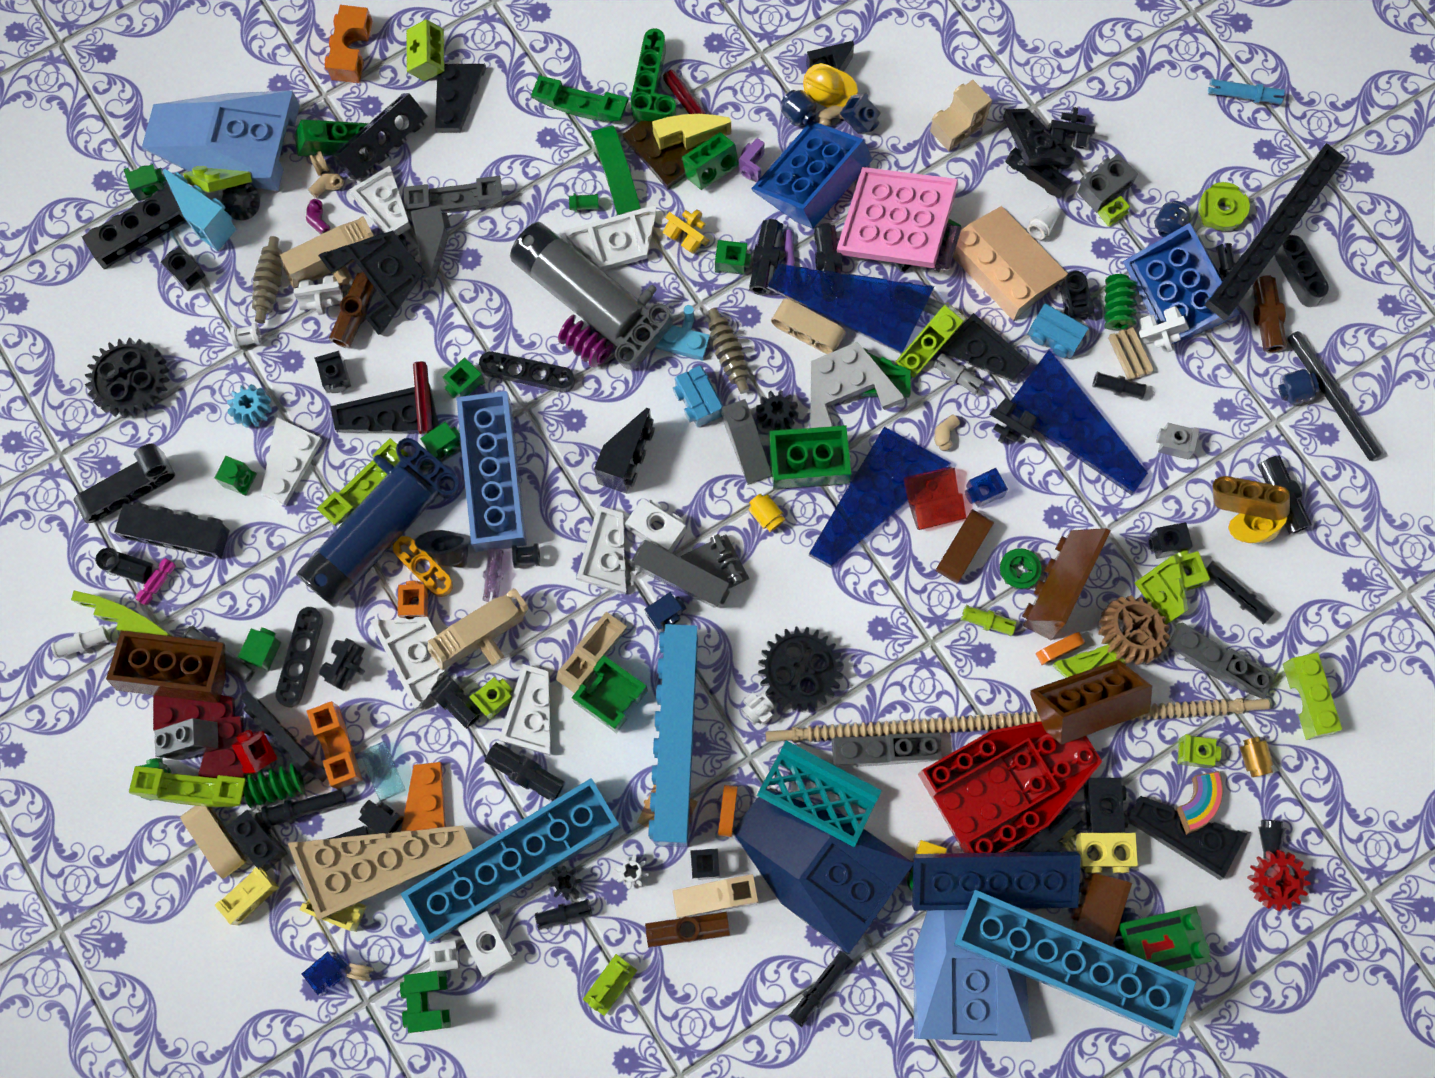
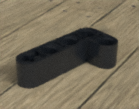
(125, 486)

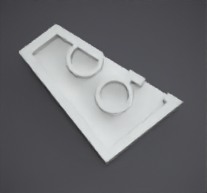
(604, 553)
(529, 712)

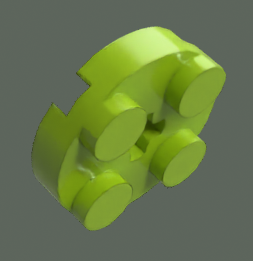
(1218, 219)

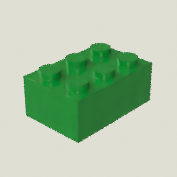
(809, 457)

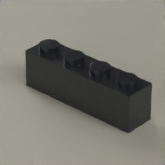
(172, 530)

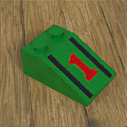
(1168, 939)

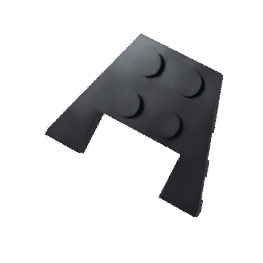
(386, 265)

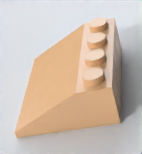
(1007, 262)

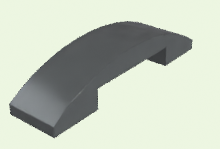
(455, 198)

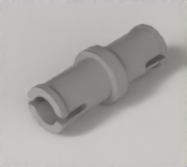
(958, 374)

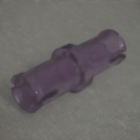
(493, 574)

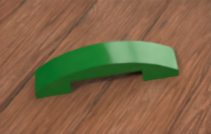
(579, 102)
(616, 169)

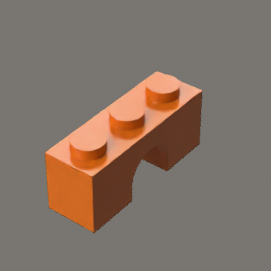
(350, 25)
(338, 751)

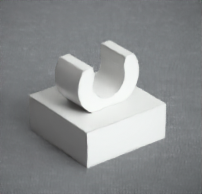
(443, 956)

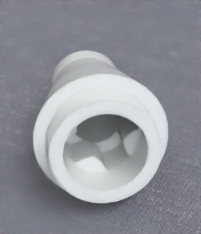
(1042, 224)

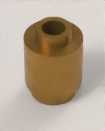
(1256, 757)

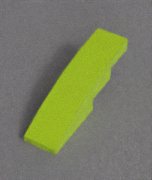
(113, 612)

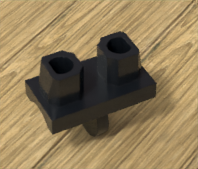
(1082, 132)
(1003, 414)
(345, 664)

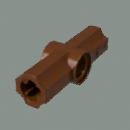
(1269, 314)
(348, 323)
(668, 931)

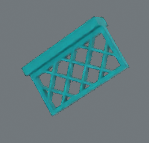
(827, 778)

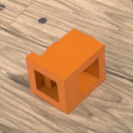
(406, 593)

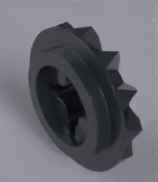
(251, 202)

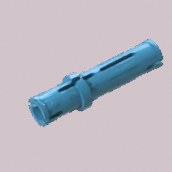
(1246, 91)

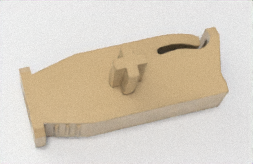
(304, 263)
(478, 631)

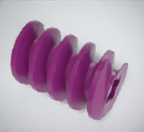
(583, 343)

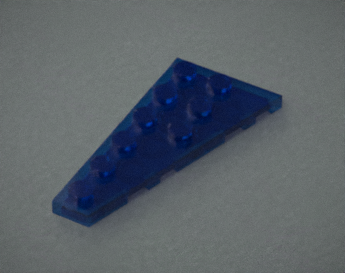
(868, 305)
(1076, 424)
(873, 494)

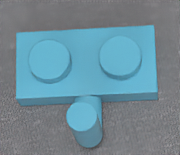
(684, 340)

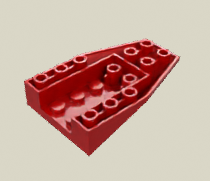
(1007, 785)

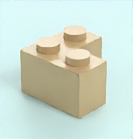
(963, 117)

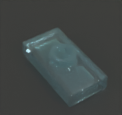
(382, 771)

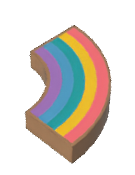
(1204, 802)

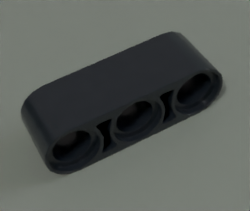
(1301, 283)

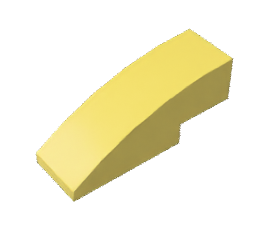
(689, 129)

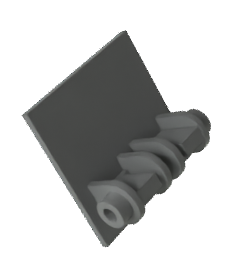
(719, 560)

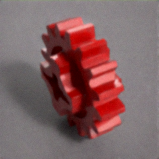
(1282, 891)

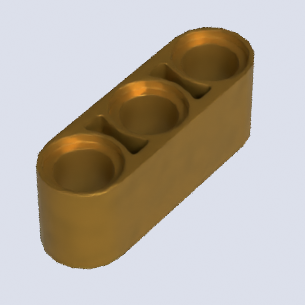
(1251, 498)

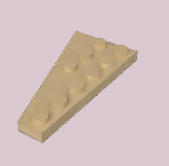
(359, 867)

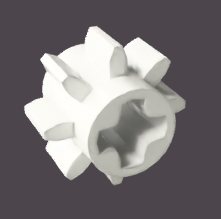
(758, 708)
(629, 879)

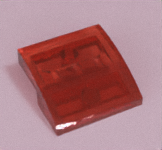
(934, 498)

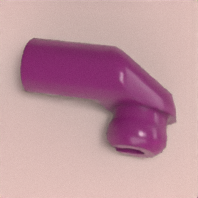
(314, 216)

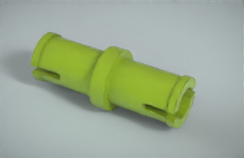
(988, 620)

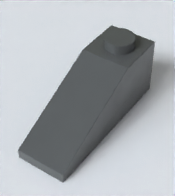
(432, 238)
(745, 441)

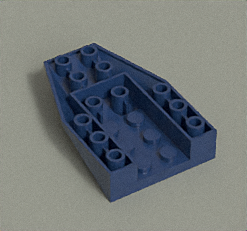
(819, 876)

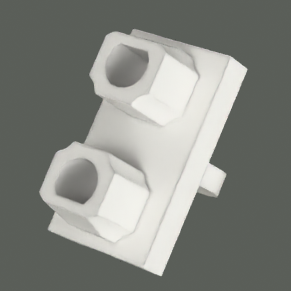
(318, 296)
(1164, 333)

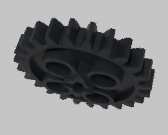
(119, 359)
(822, 679)

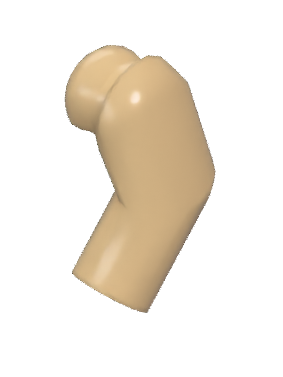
(828, 114)
(326, 182)
(943, 430)

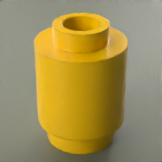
(766, 512)

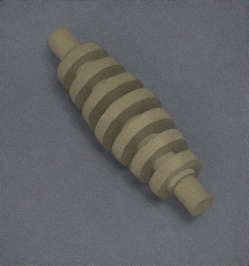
(267, 279)
(728, 350)

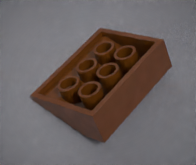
(1064, 581)

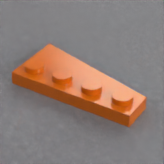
(425, 800)

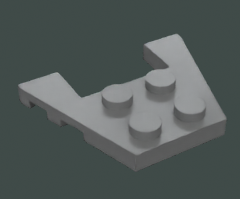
(844, 376)

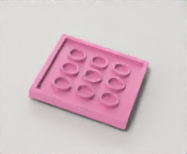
(898, 217)

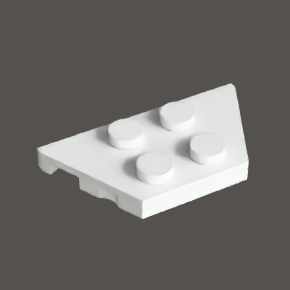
(615, 239)
(408, 651)

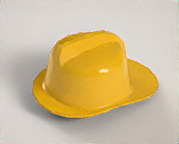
(829, 85)
(1254, 529)

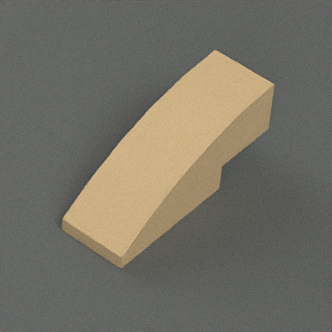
(588, 652)

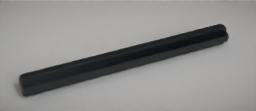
(1335, 396)

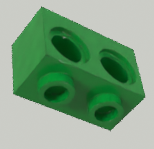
(710, 161)

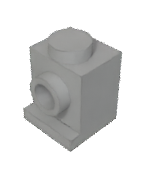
(1171, 446)

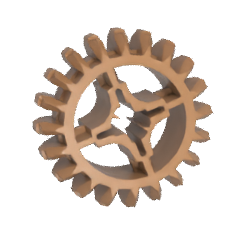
(1140, 645)

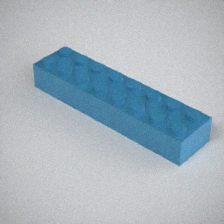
(675, 738)
(510, 861)
(1075, 964)

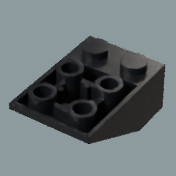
(623, 453)

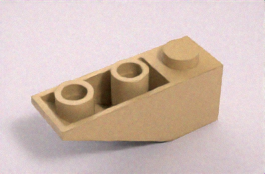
(715, 896)

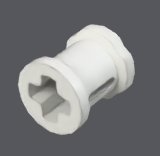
(246, 335)

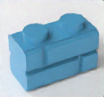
(1057, 331)
(698, 395)

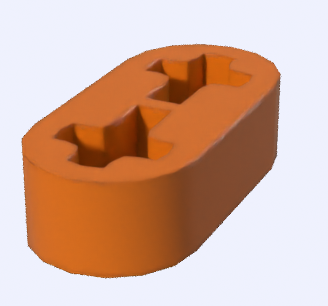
(1060, 648)
(727, 811)

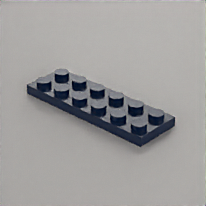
(1016, 878)

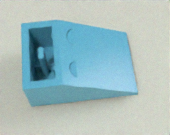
(203, 215)

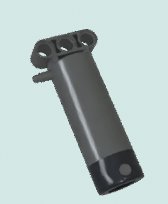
(591, 293)

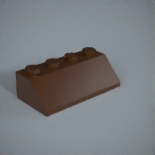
(168, 666)
(1091, 701)
(1100, 907)

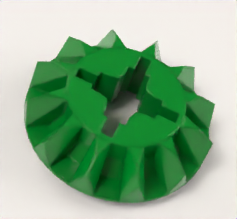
(1030, 563)

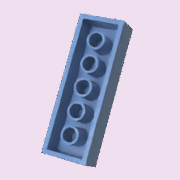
(491, 471)

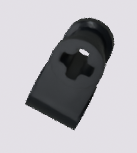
(1076, 301)

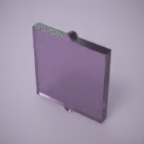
(947, 248)

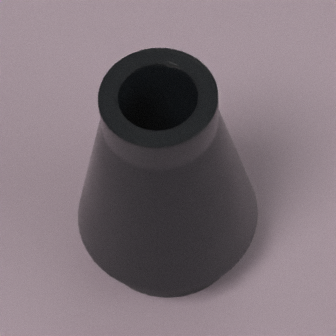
(1271, 835)

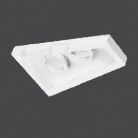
(382, 201)
(288, 460)

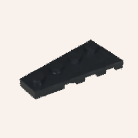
(285, 740)
(1208, 848)

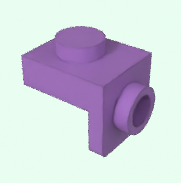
(749, 157)

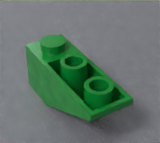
(324, 136)

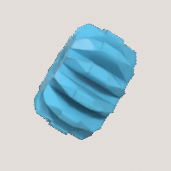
(239, 406)

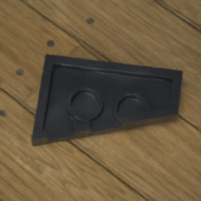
(454, 95)
(1032, 141)
(985, 349)

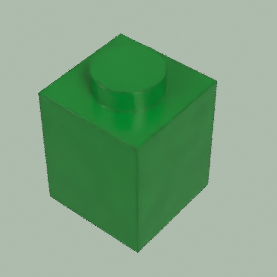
(260, 648)

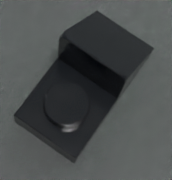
(835, 56)

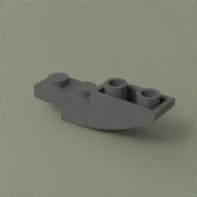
(1219, 662)
(886, 749)

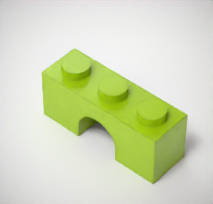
(1318, 708)

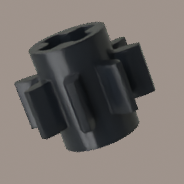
(557, 884)

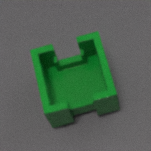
(610, 694)
(415, 991)

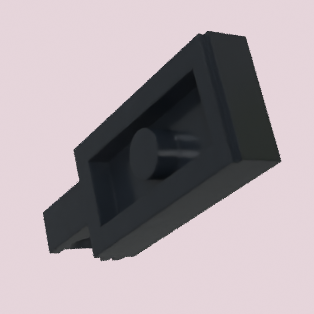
(1044, 175)

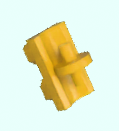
(676, 225)

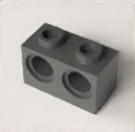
(1110, 185)
(186, 739)

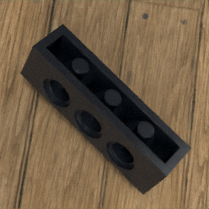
(348, 154)
(129, 239)

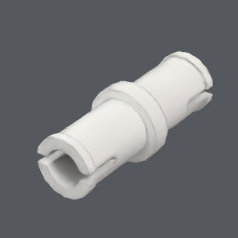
(80, 642)

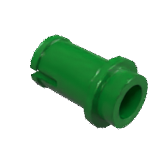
(583, 202)

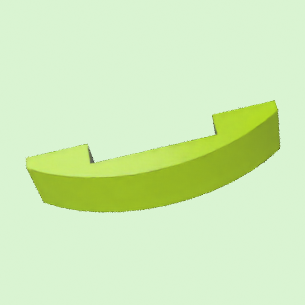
(342, 504)
(187, 789)

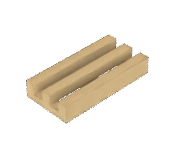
(1130, 332)

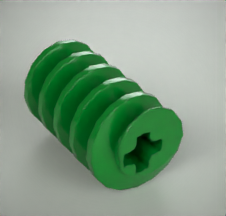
(1119, 302)
(273, 786)

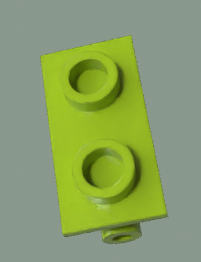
(610, 985)

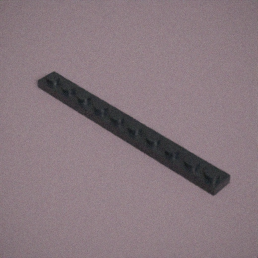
(1274, 232)

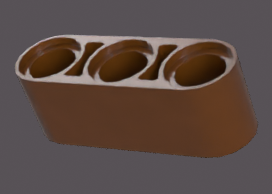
(964, 546)

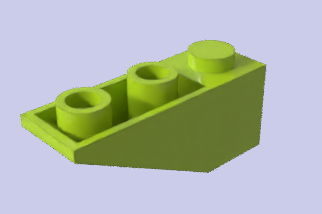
(931, 339)

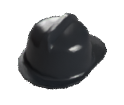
(446, 547)

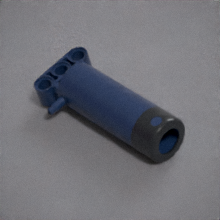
(376, 523)

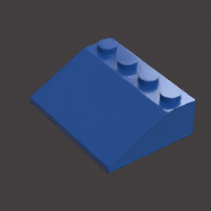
(813, 173)
(1178, 275)

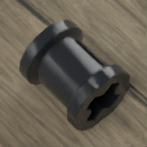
(533, 550)

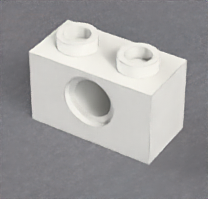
(648, 512)
(473, 934)

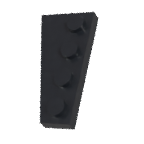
(381, 413)

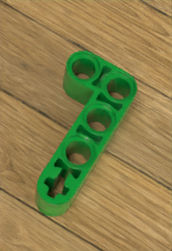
(651, 76)

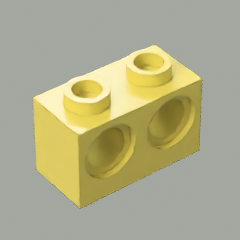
(1105, 845)

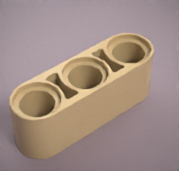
(808, 326)
(213, 840)

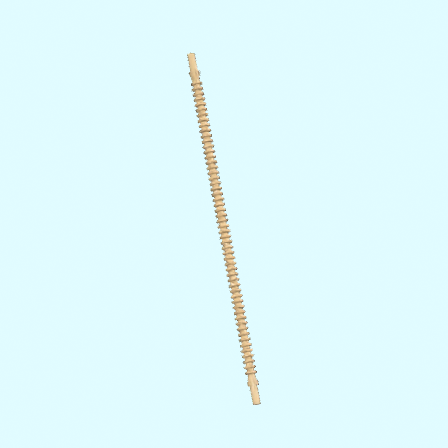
(797, 734)

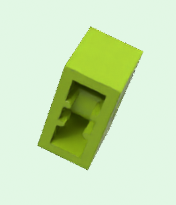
(425, 50)

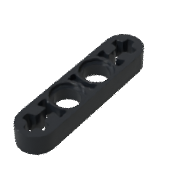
(528, 367)
(295, 656)

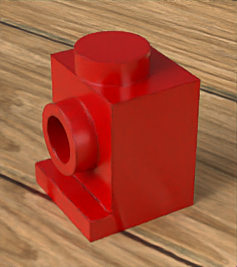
(260, 754)

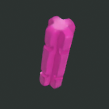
(155, 581)

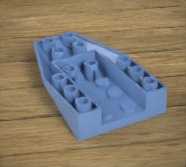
(225, 133)
(961, 992)

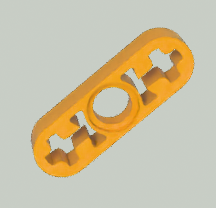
(440, 574)

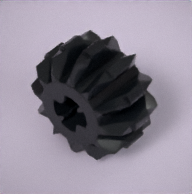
(773, 402)

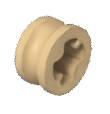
(319, 163)
(360, 972)

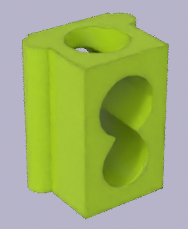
(1109, 218)

